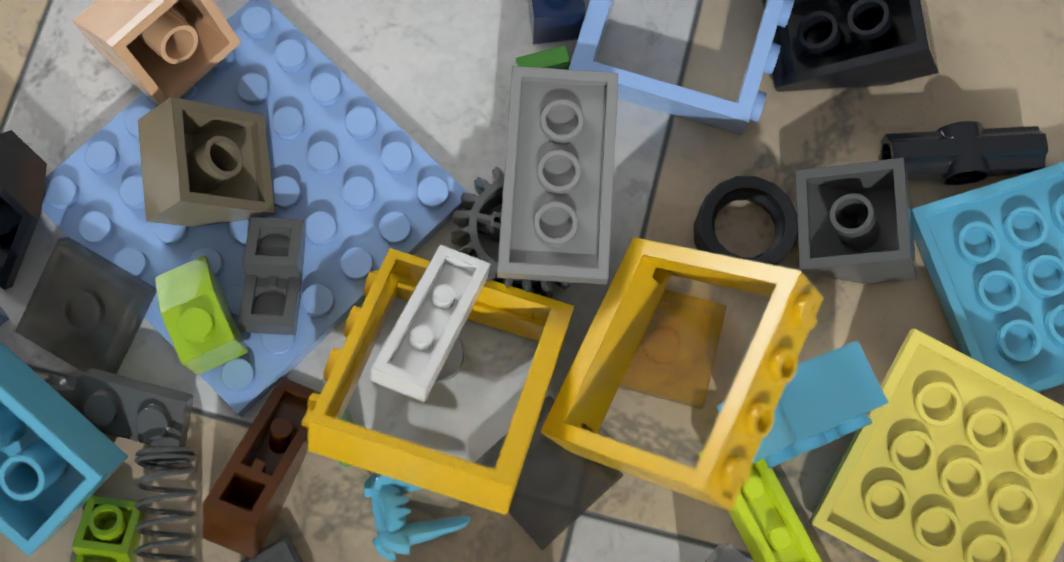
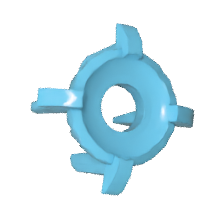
(391, 522)

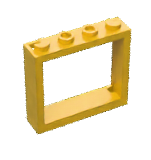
(497, 307)
(753, 396)

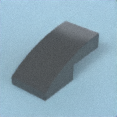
(273, 276)

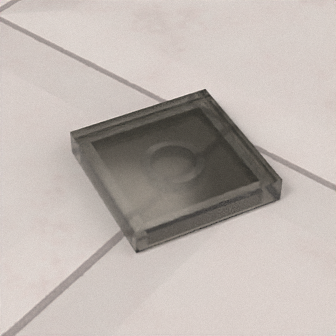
(85, 308)
(552, 484)

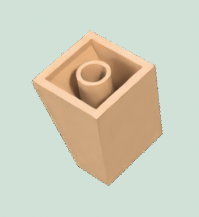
(159, 42)

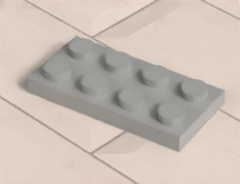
(558, 176)

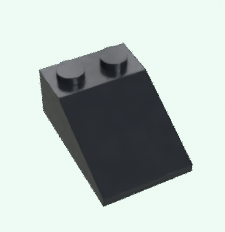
(853, 44)

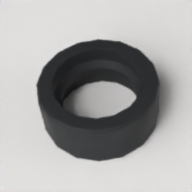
(757, 191)

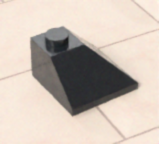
(20, 202)

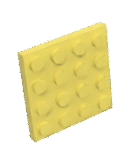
(951, 466)

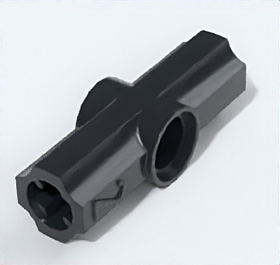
(967, 152)

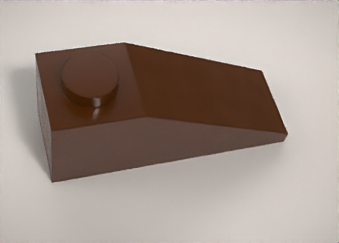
(259, 473)

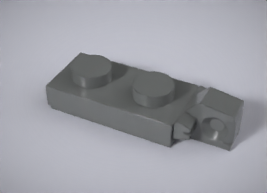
(128, 406)

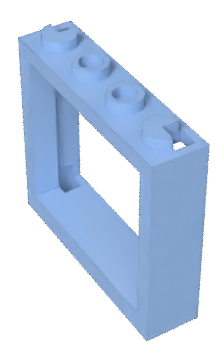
(681, 100)

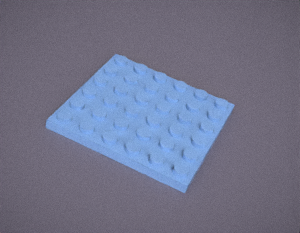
(331, 164)

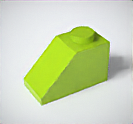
(198, 317)

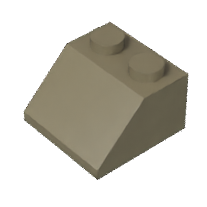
(204, 164)

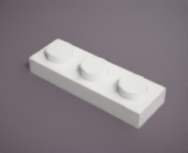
(430, 323)

